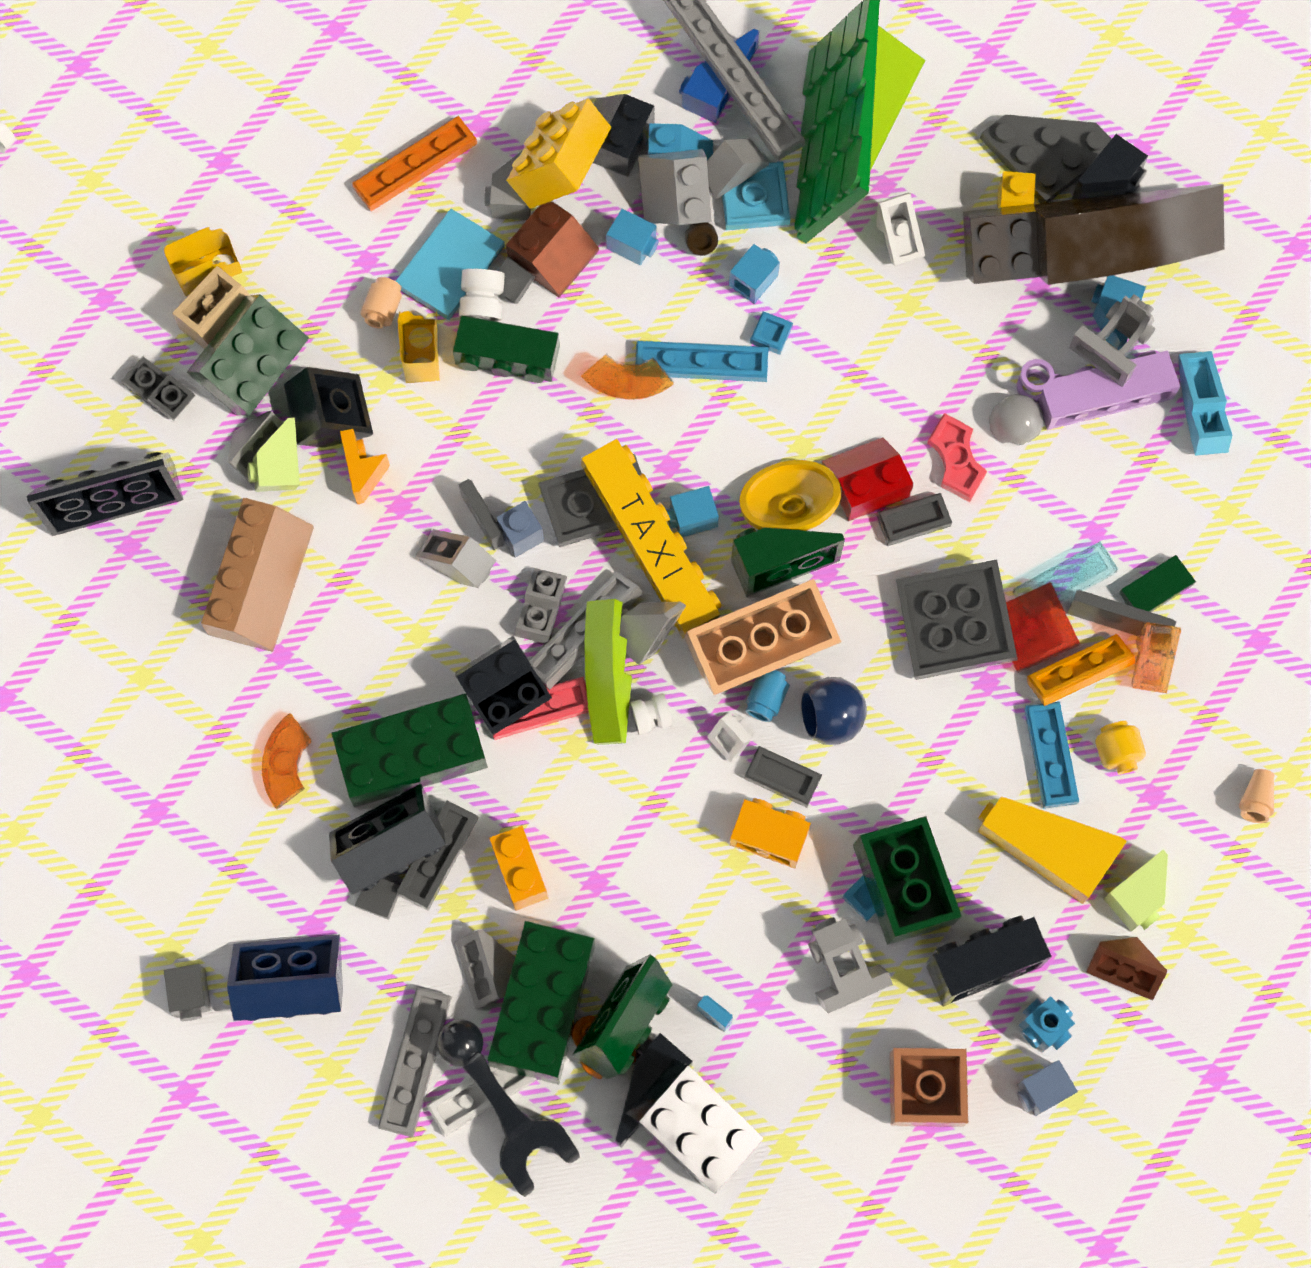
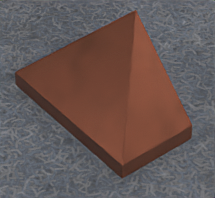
(1128, 965)

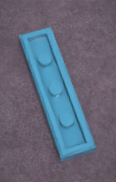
(707, 360)

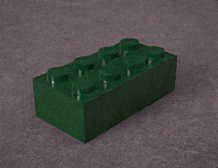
(408, 750)
(541, 1002)

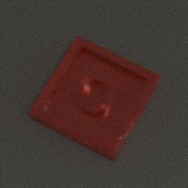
(1039, 627)

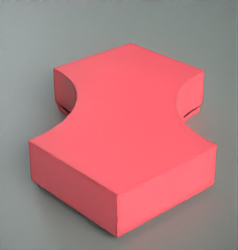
(961, 470)

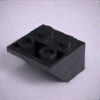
(502, 685)

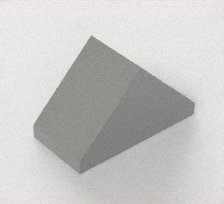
(733, 164)

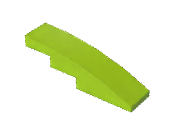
(606, 682)

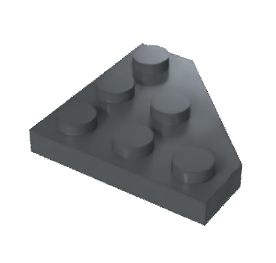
(1047, 147)

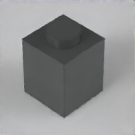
(187, 992)

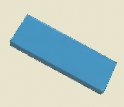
(1051, 755)

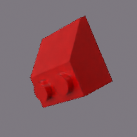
(870, 478)

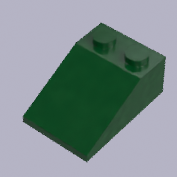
(780, 555)

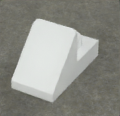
(900, 227)

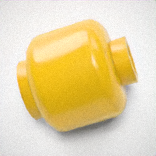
(1120, 747)

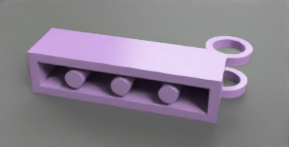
(1093, 394)

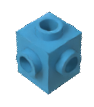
(1036, 1031)

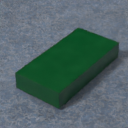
(1158, 585)

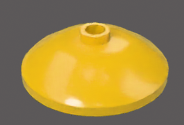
(790, 496)

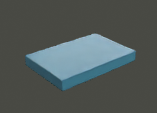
(437, 268)

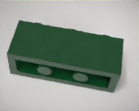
(506, 349)

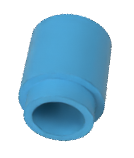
(767, 696)

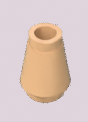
(1258, 798)

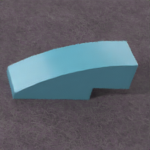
(1204, 403)

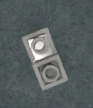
(541, 606)

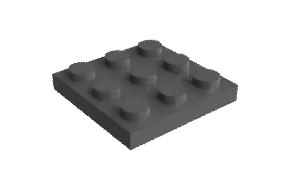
(956, 619)

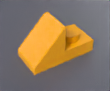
(363, 471)

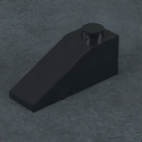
(653, 1060)

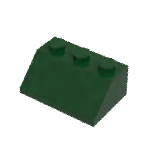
(625, 1018)

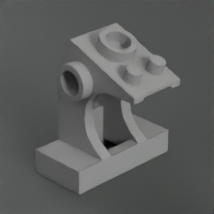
(1130, 318)
(835, 938)

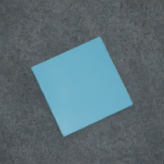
(758, 200)

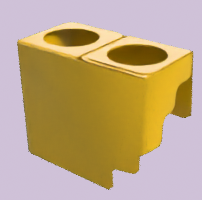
(189, 252)
(418, 371)

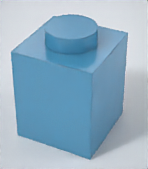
(632, 237)
(754, 273)
(693, 512)

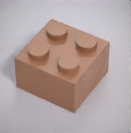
(928, 1087)

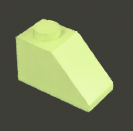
(276, 461)
(1141, 894)

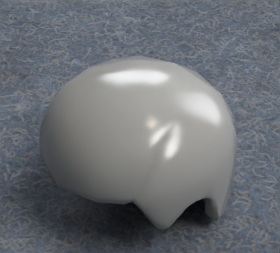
(1016, 419)

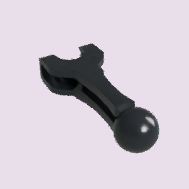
(461, 1045)

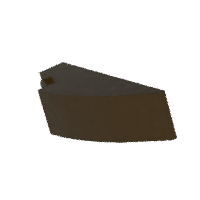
(1093, 235)

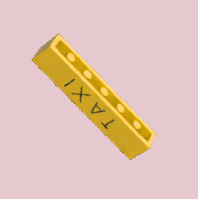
(648, 534)

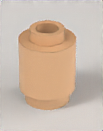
(381, 302)

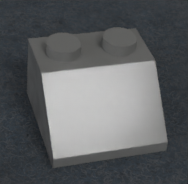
(675, 187)

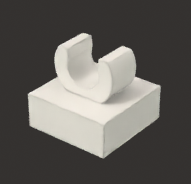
(730, 736)

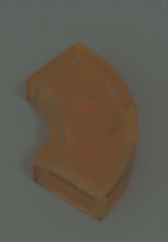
(626, 380)
(282, 760)

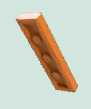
(414, 163)

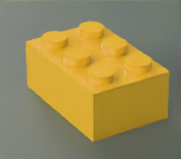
(558, 153)

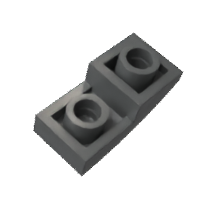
(157, 388)

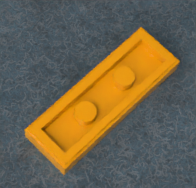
(1080, 669)

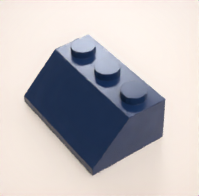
(285, 978)

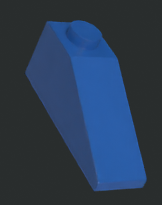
(704, 92)

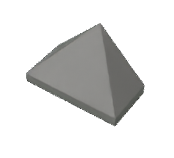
(249, 439)
(485, 967)

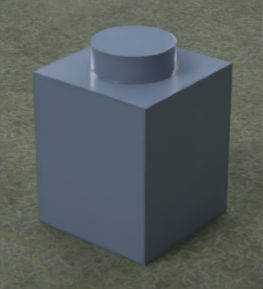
(520, 529)
(1045, 1088)

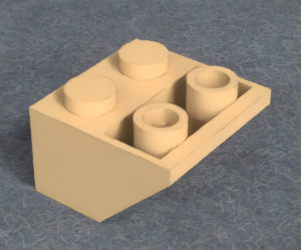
(209, 306)

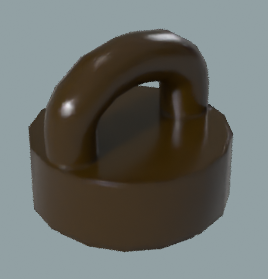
(701, 238)

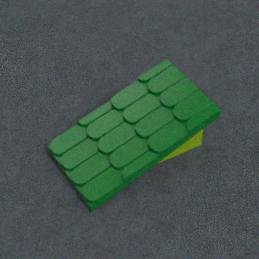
(853, 97)

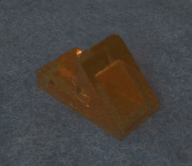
(1155, 657)

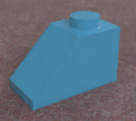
(676, 138)
(1106, 296)

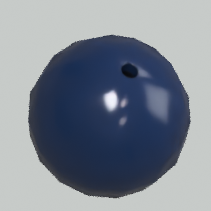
(833, 710)

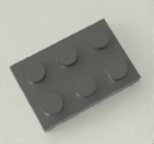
(576, 507)

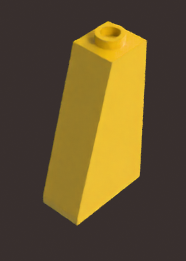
(1051, 845)

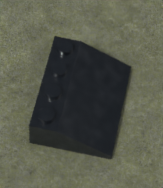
(107, 493)

